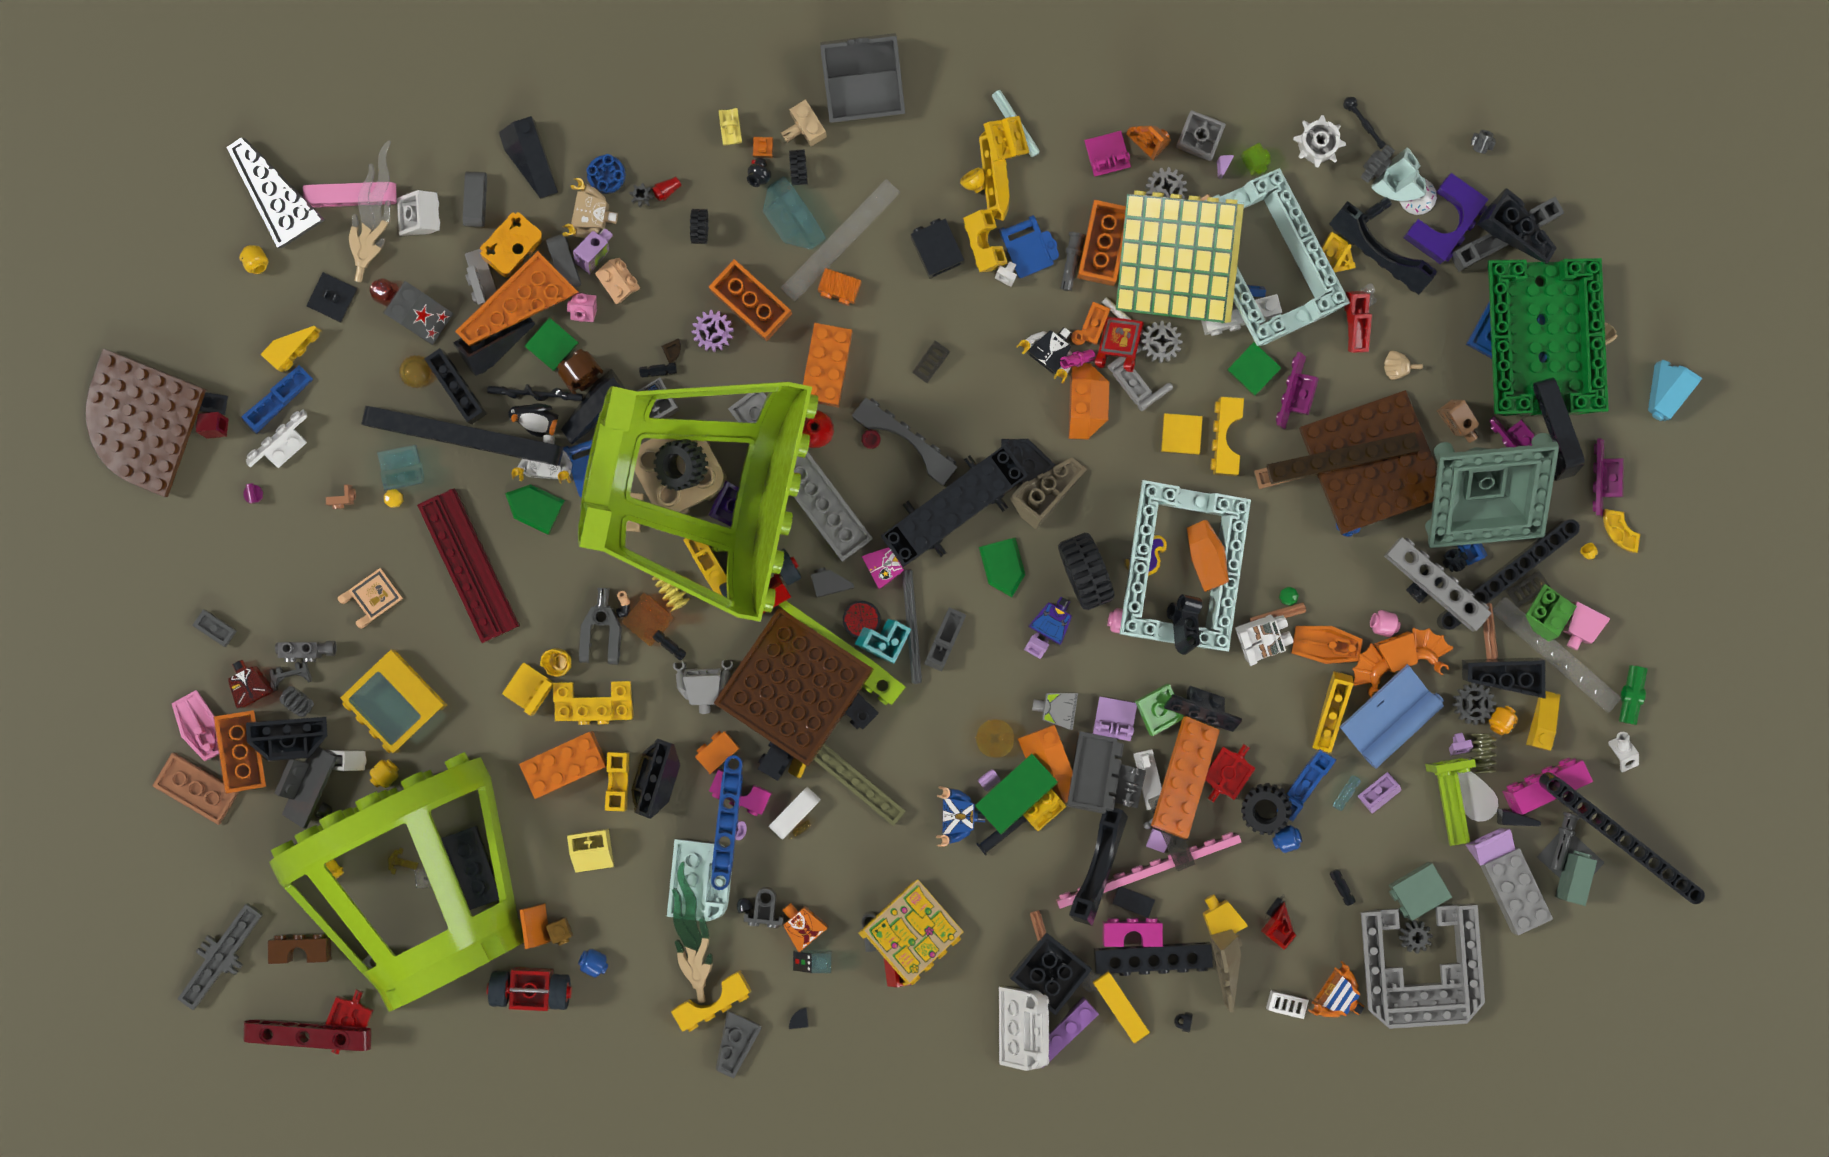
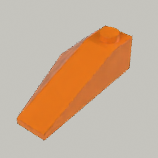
(1149, 139)
(1049, 751)

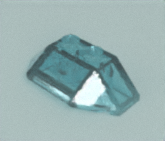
(791, 216)

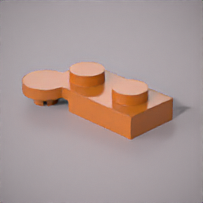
(1092, 326)

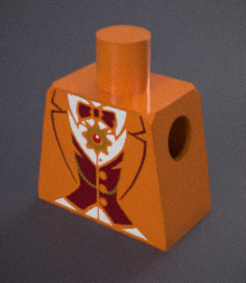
(802, 926)

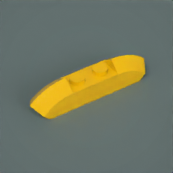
(995, 181)

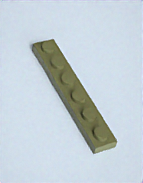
(859, 784)

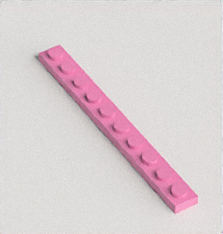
(1156, 866)

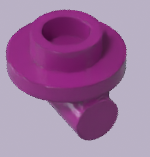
(253, 493)

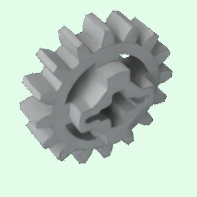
(1164, 180)
(1161, 333)

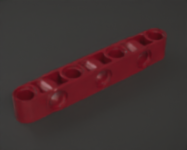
(320, 1035)

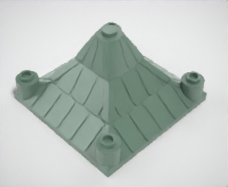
(1492, 493)

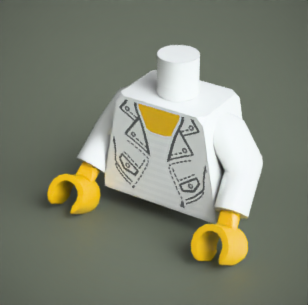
(542, 470)

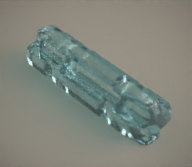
(1346, 793)

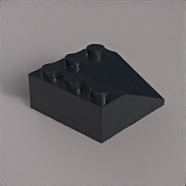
(1052, 971)

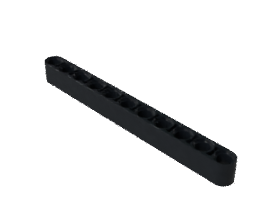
(462, 435)
(1615, 834)

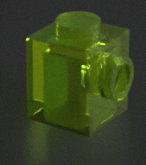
(1256, 159)

